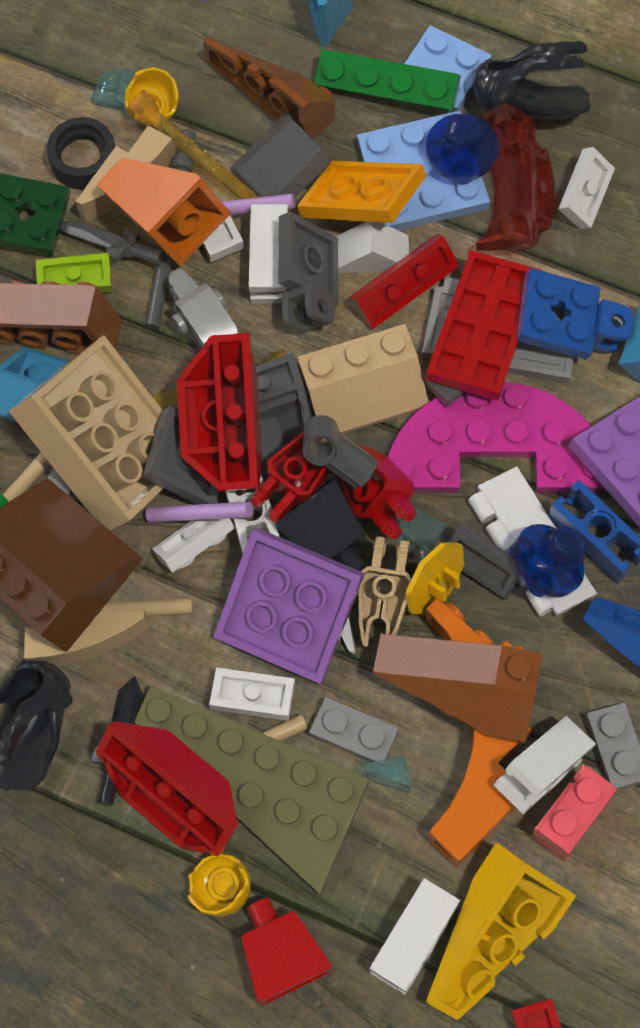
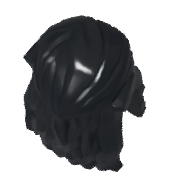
(505, 82)
(31, 722)

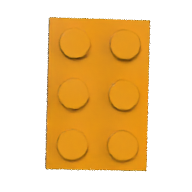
(362, 191)

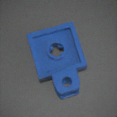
(585, 320)

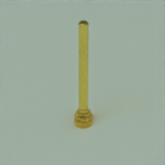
(144, 108)

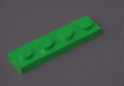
(387, 80)

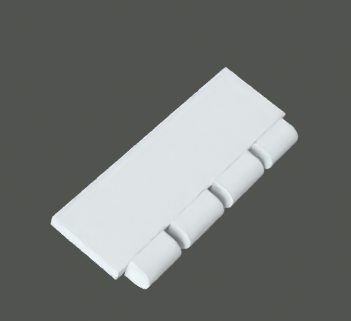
(515, 508)

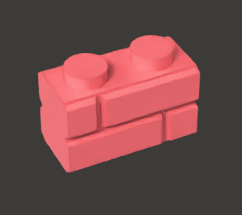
(574, 812)

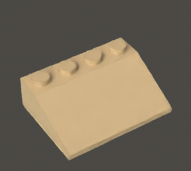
(96, 431)

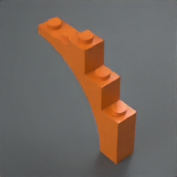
(478, 804)

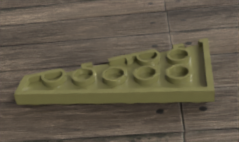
(278, 791)

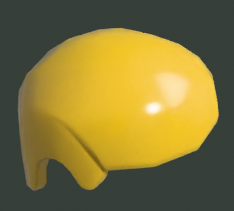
(159, 85)
(219, 885)

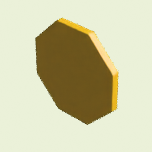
(435, 577)

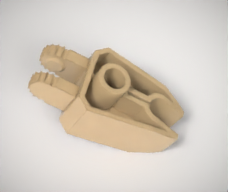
(383, 588)

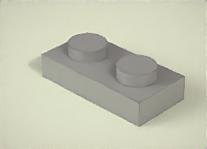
(353, 731)
(616, 745)

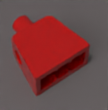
(281, 953)

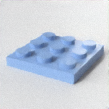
(436, 196)

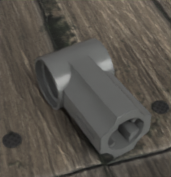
(338, 453)

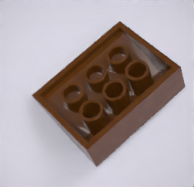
(58, 563)

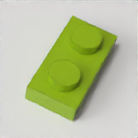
(75, 269)

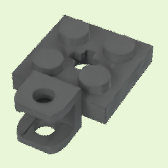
(309, 270)
(168, 467)

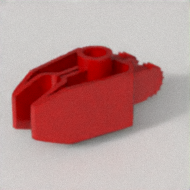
(291, 477)
(382, 496)

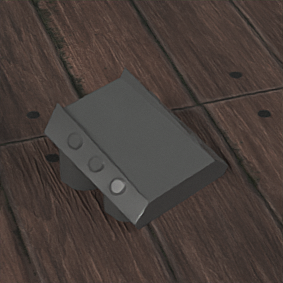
(281, 161)

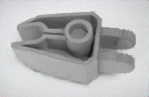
(197, 309)

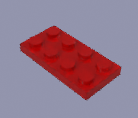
(480, 327)

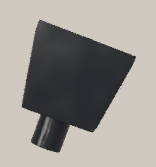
(326, 527)

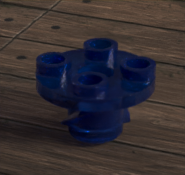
(462, 147)
(549, 559)

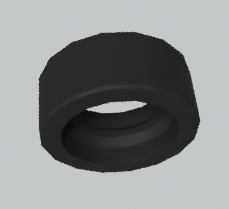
(69, 132)

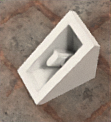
(371, 248)

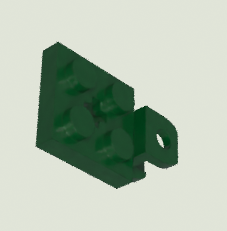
(38, 232)

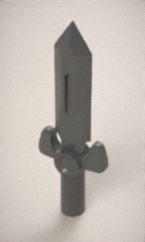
(117, 247)

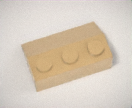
(365, 379)

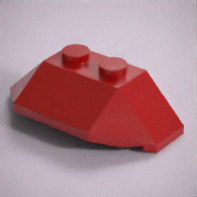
(222, 413)
(170, 786)

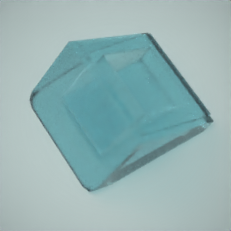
(111, 89)
(422, 531)
(390, 773)

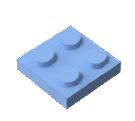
(449, 54)

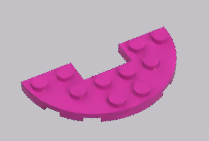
(518, 425)

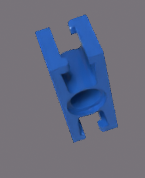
(598, 515)

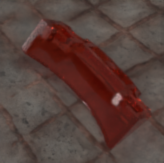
(521, 183)

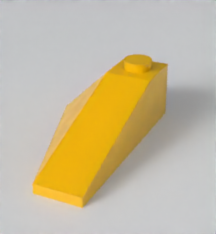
(501, 916)

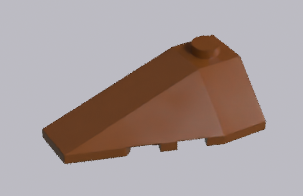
(273, 87)
(471, 681)

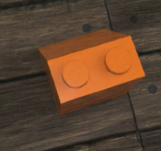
(166, 204)

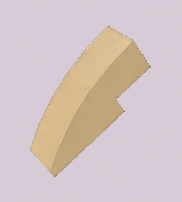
(150, 148)
(103, 635)

